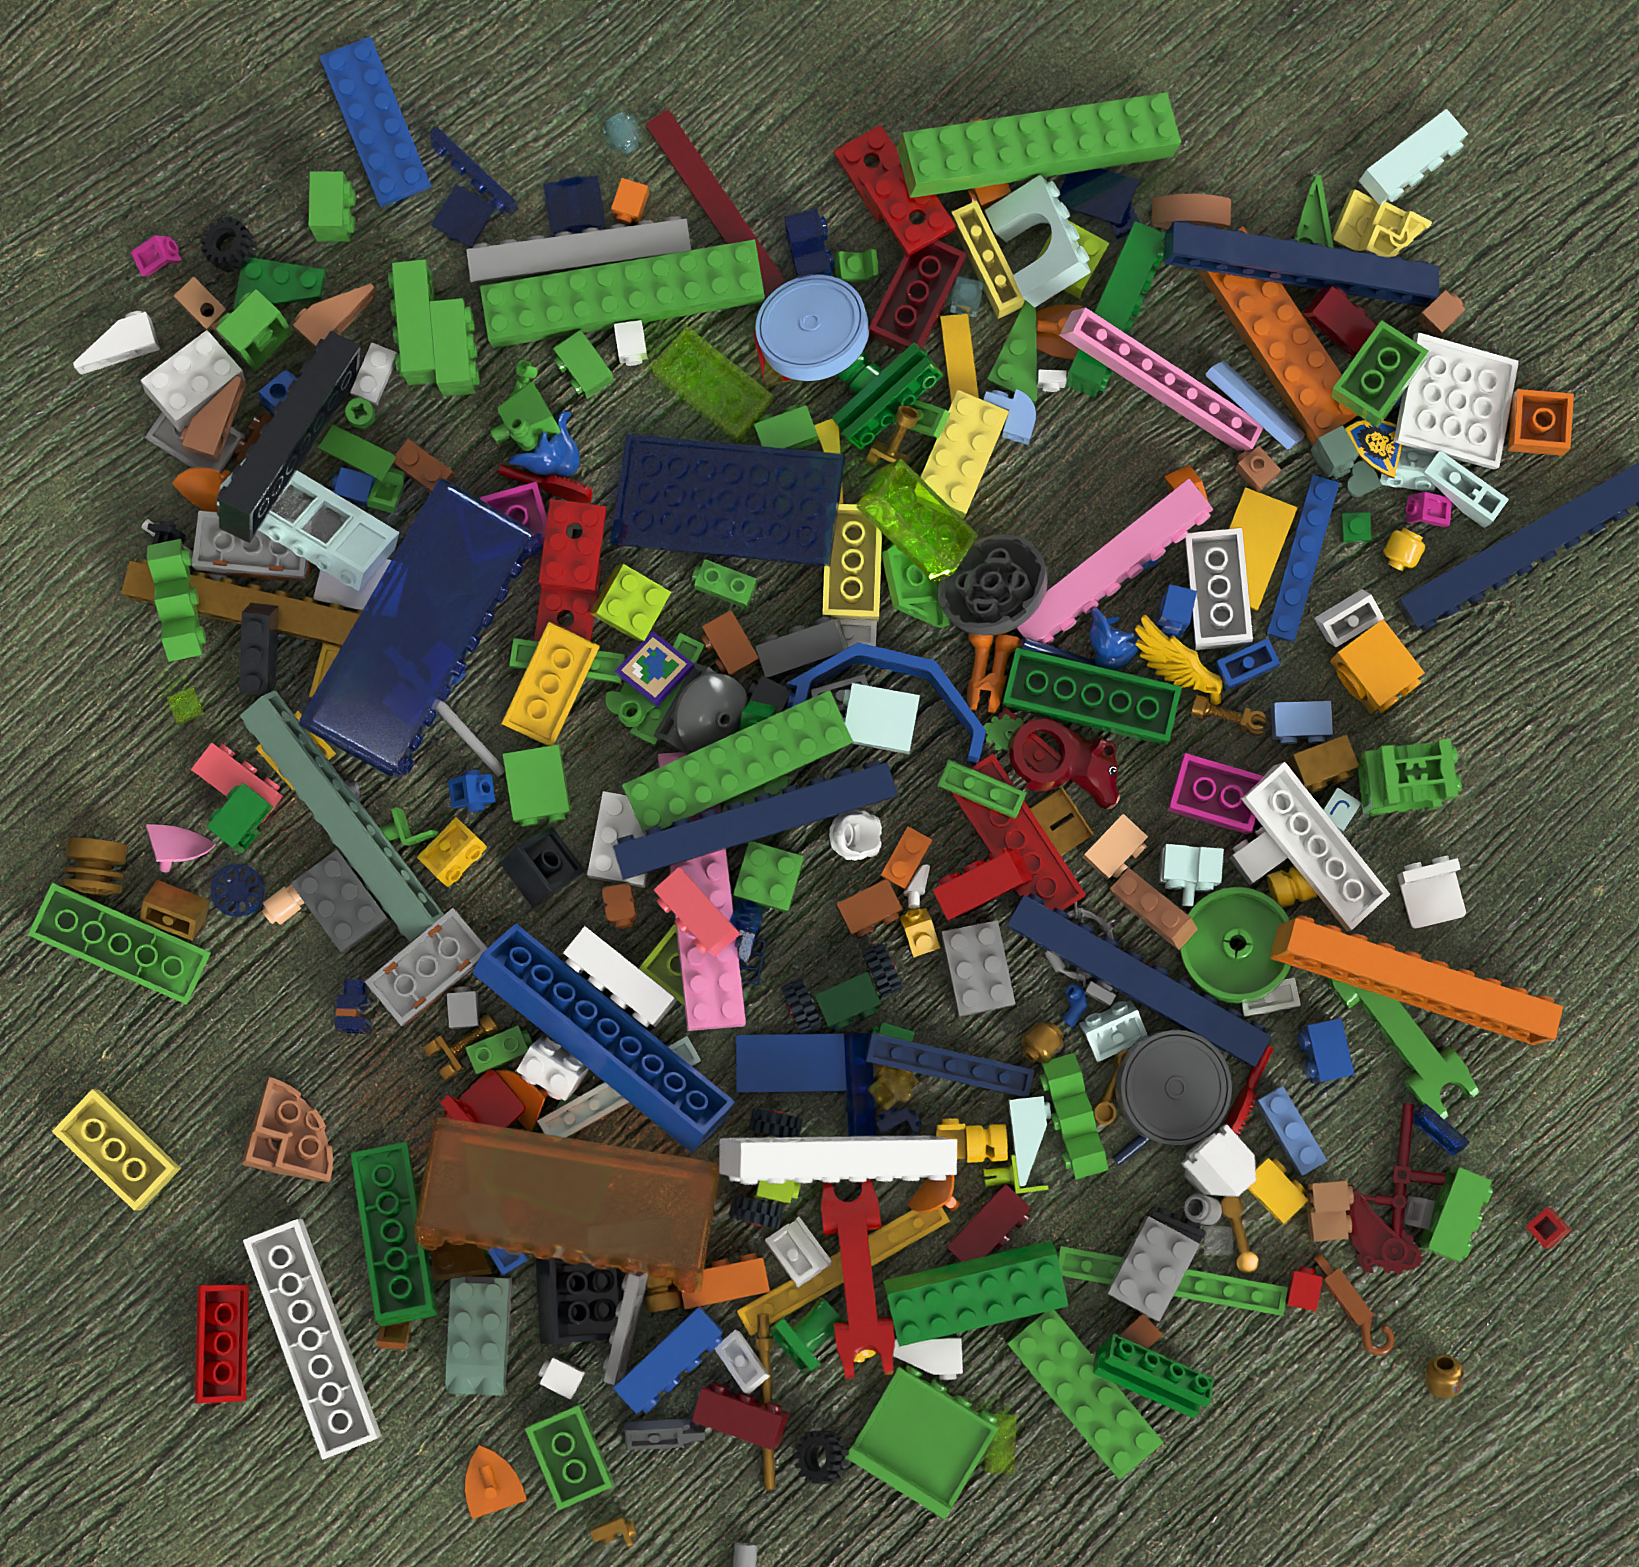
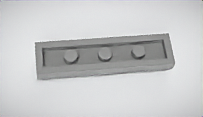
(623, 1333)

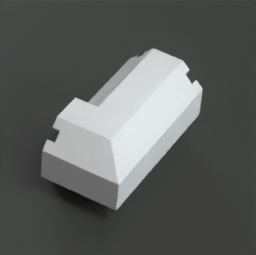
(1220, 1164)

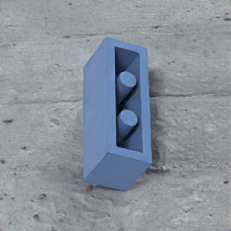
(1290, 1131)

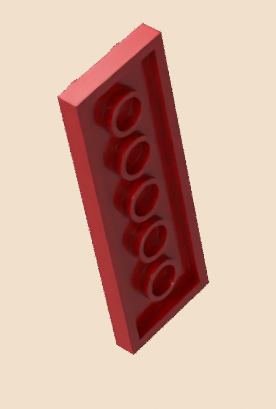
(1050, 874)

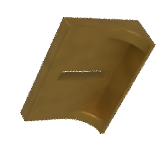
(1054, 809)

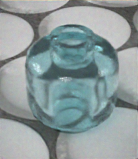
(622, 133)

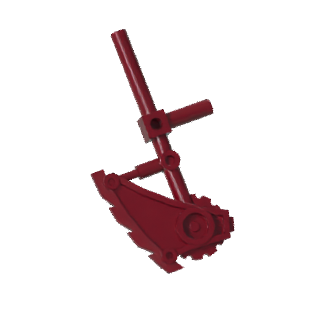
(1371, 1236)

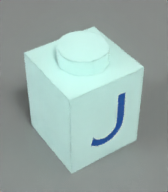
(1341, 808)

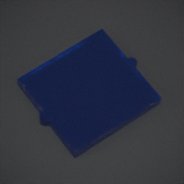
(463, 216)

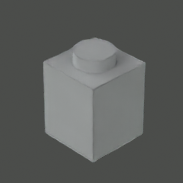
(463, 1008)

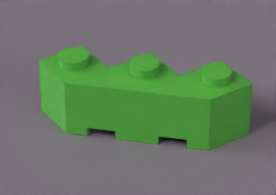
(176, 599)
(1073, 1116)

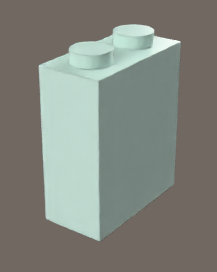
(880, 717)

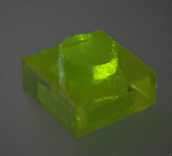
(185, 705)

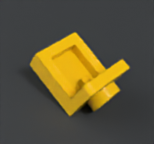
(919, 931)

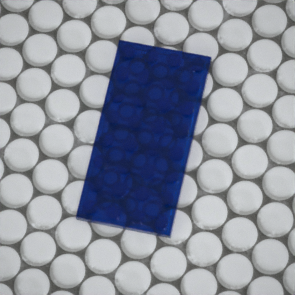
(728, 499)

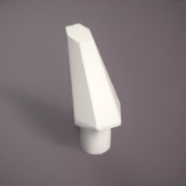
(917, 887)

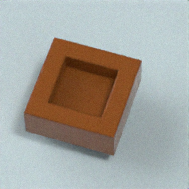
(394, 1336)

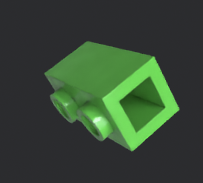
(724, 583)
(499, 1049)

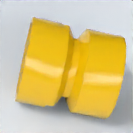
(1288, 887)
(986, 1143)

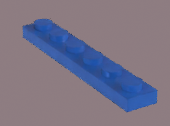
(1302, 558)

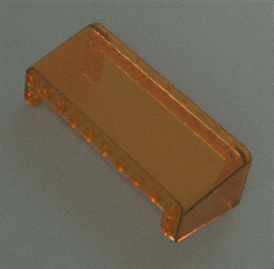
(567, 1200)

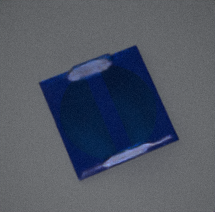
(574, 205)

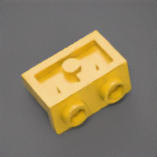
(452, 852)

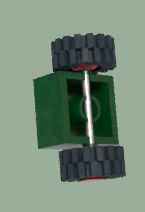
(846, 999)

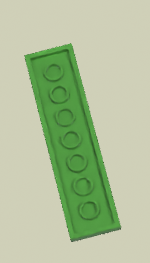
(738, 763)

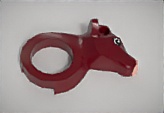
(1084, 761)

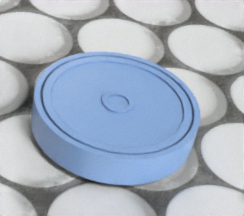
(812, 327)

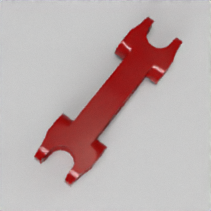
(863, 1327)

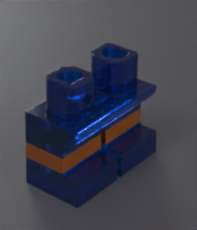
(351, 1008)

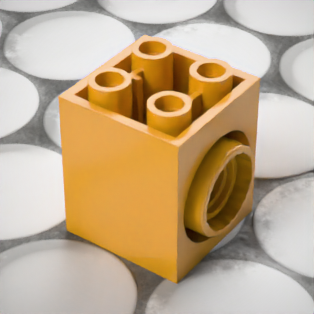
(1377, 668)

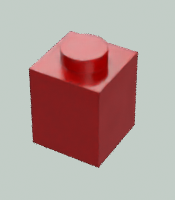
(1548, 1228)
(1304, 1289)

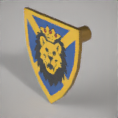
(1376, 445)

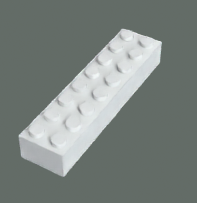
(837, 1158)
(312, 1338)

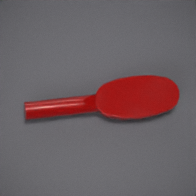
(557, 487)
(1244, 1099)

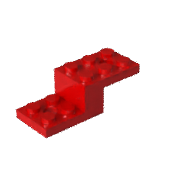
(887, 194)
(570, 566)

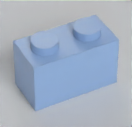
(1301, 721)

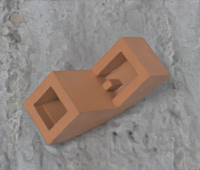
(1194, 208)

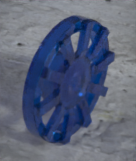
(237, 890)

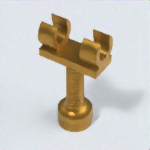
(906, 418)
(1203, 707)
(487, 1027)

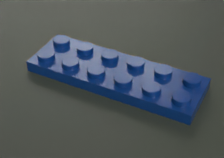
(375, 121)

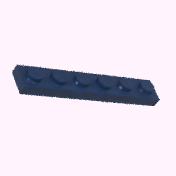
(949, 1065)

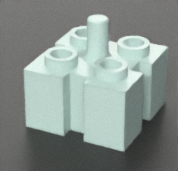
(1190, 868)

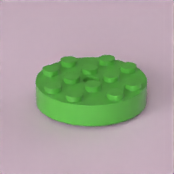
(1213, 963)

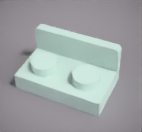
(1410, 470)
(1113, 1029)

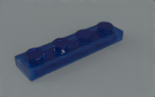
(465, 165)

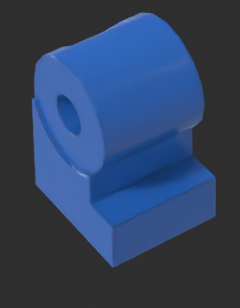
(276, 390)

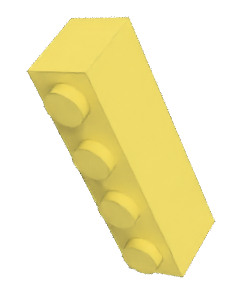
(987, 259)

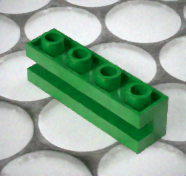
(878, 401)
(1153, 1375)

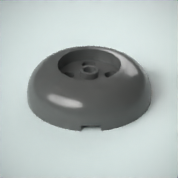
(979, 590)

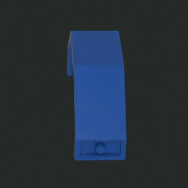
(897, 662)

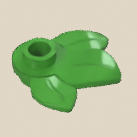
(626, 702)

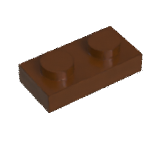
(254, 428)

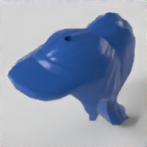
(552, 455)
(1111, 646)

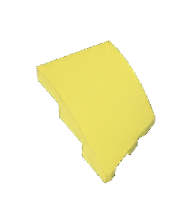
(1376, 228)

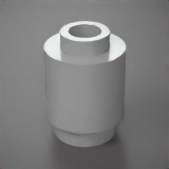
(1203, 1209)

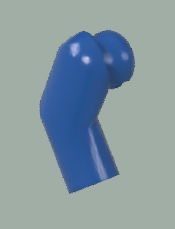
(1077, 1004)

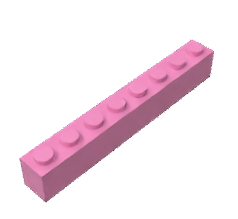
(1161, 379)
(1117, 561)

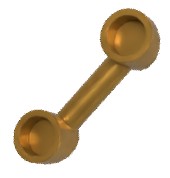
(1104, 1110)
(1245, 1261)

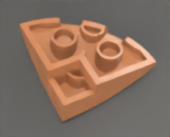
(288, 1136)

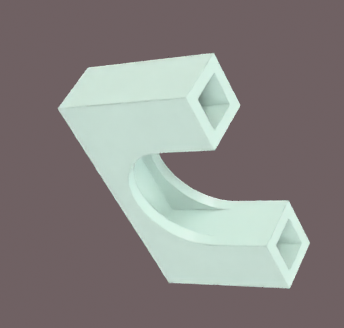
(1063, 260)

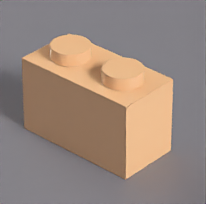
(1115, 847)

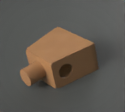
(196, 300)

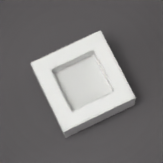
(1051, 379)

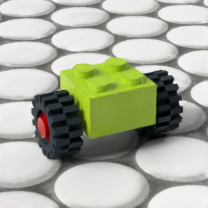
(757, 1211)

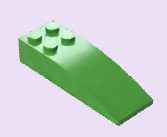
(119, 943)

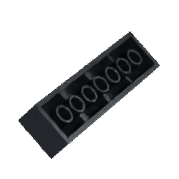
(288, 436)

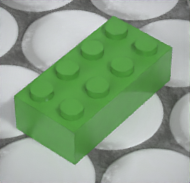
(411, 307)

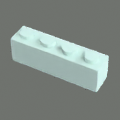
(1413, 157)

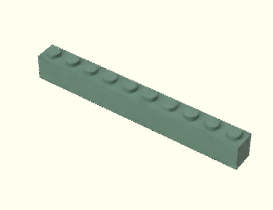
(341, 815)

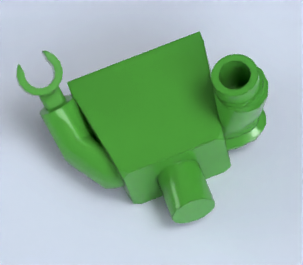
(525, 412)

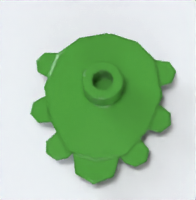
(1001, 731)

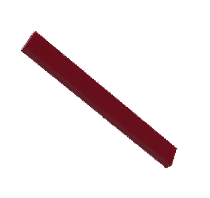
(709, 193)

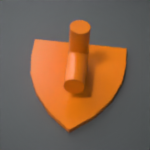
(1049, 326)
(201, 486)
(528, 1094)
(934, 1195)
(491, 1483)

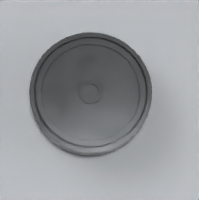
(1173, 1087)

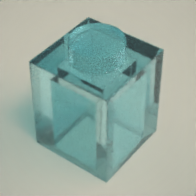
(966, 296)

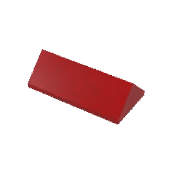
(221, 1343)

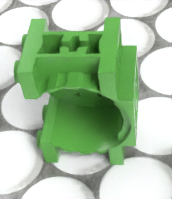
(1408, 777)

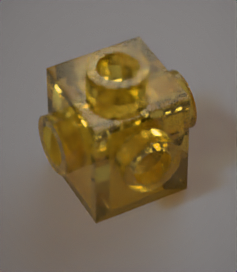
(893, 1086)

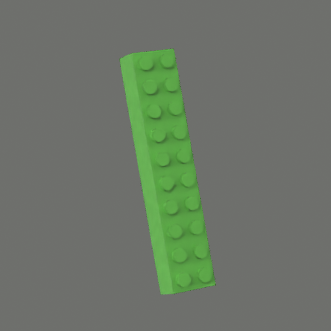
(1038, 144)
(622, 293)

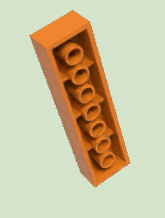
(1284, 349)

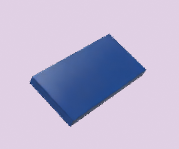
(790, 1063)

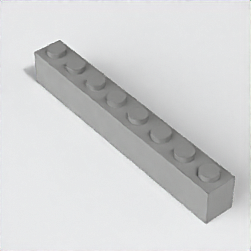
(575, 251)

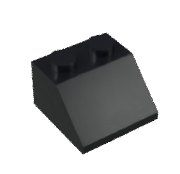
(542, 866)

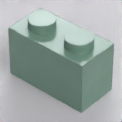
(1335, 453)

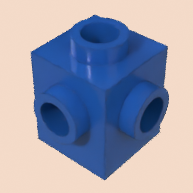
(471, 791)

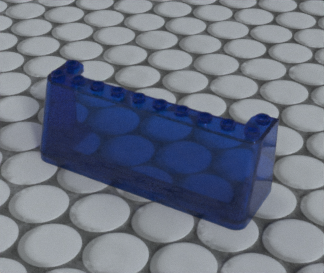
(419, 628)

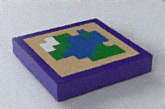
(654, 669)

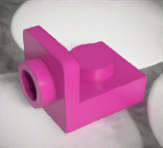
(155, 254)
(1428, 509)

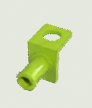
(1008, 1175)

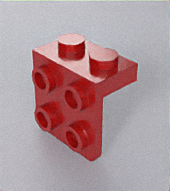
(486, 1102)

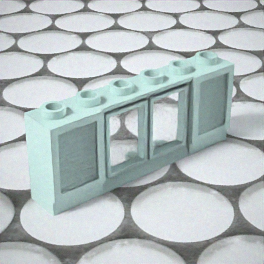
(328, 531)

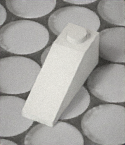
(123, 341)
(935, 1356)

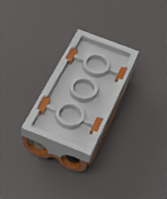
(228, 555)
(427, 967)

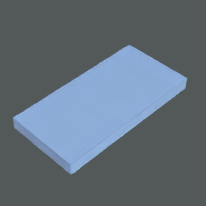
(1255, 404)

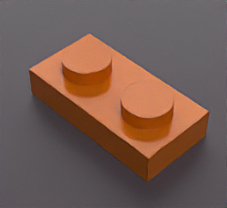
(906, 858)

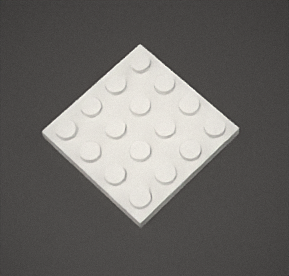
(1458, 403)

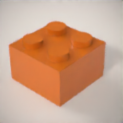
(1540, 422)

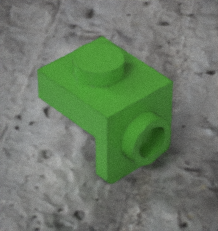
(387, 493)

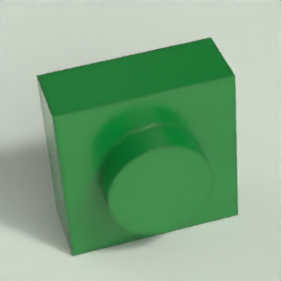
(1356, 527)

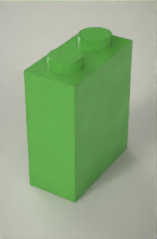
(537, 785)

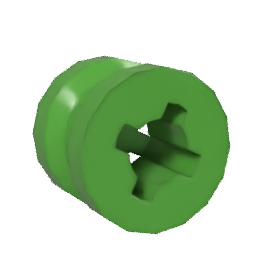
(363, 418)

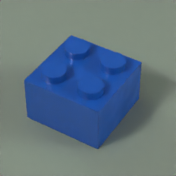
(1325, 1051)

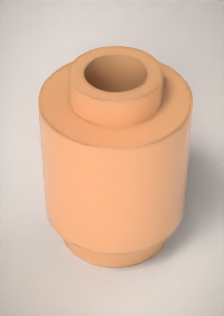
(282, 905)

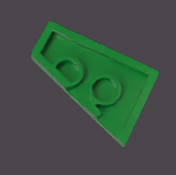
(280, 281)

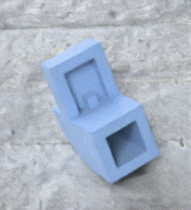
(1020, 416)

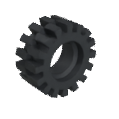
(237, 253)
(834, 1457)

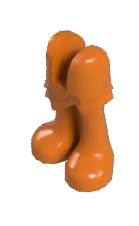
(996, 680)

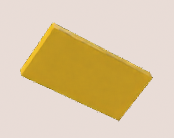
(1264, 530)
(550, 684)

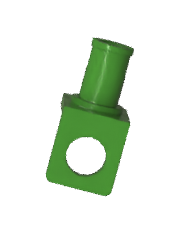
(401, 830)

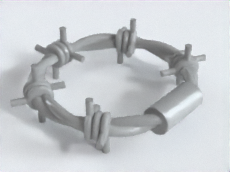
(1057, 963)

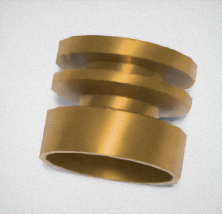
(94, 865)

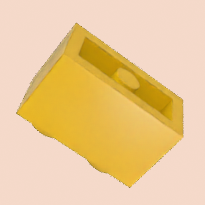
(1276, 1191)

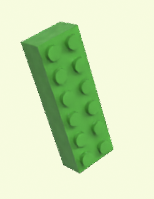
(1087, 1400)

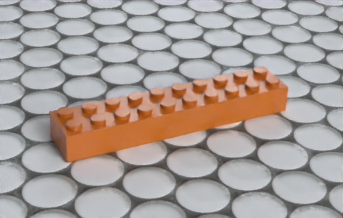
(1416, 981)

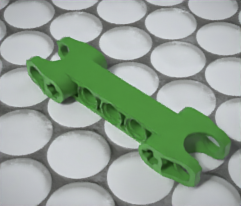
(1429, 1068)

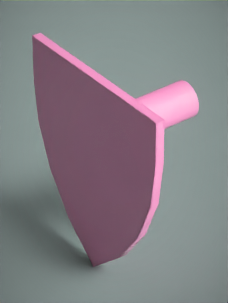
(176, 844)

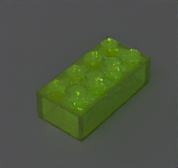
(712, 385)
(917, 520)

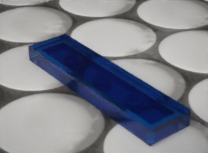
(859, 1079)

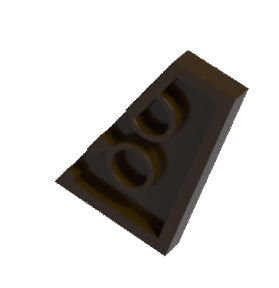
(458, 1261)

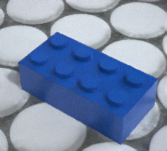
(669, 1359)

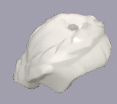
(856, 835)

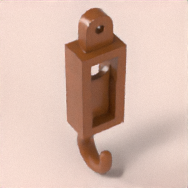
(1353, 1305)

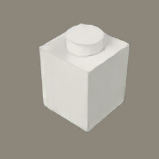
(631, 342)
(561, 1377)

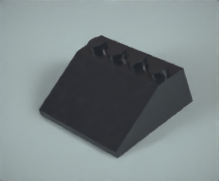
(576, 1301)

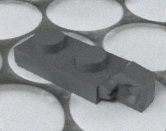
(662, 1434)

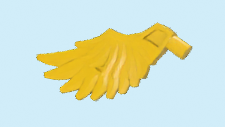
(1176, 661)

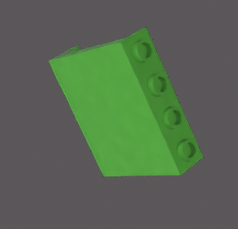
(923, 1440)

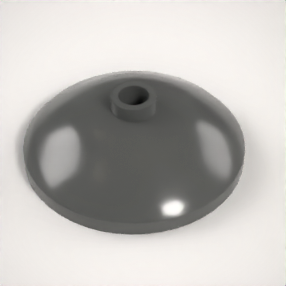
(701, 708)

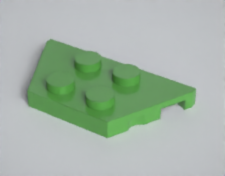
(911, 589)

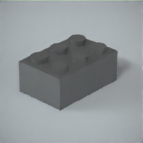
(340, 902)

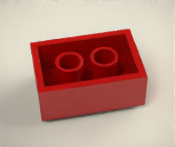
(981, 882)

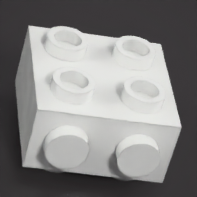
(552, 1068)

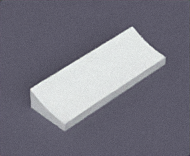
(1315, 846)

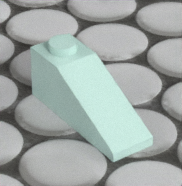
(1465, 489)
(1027, 1129)

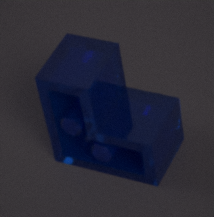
(806, 240)

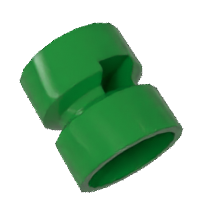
(859, 373)

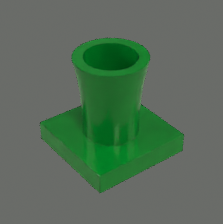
(806, 1335)

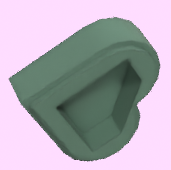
(1363, 480)

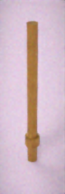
(764, 1344)

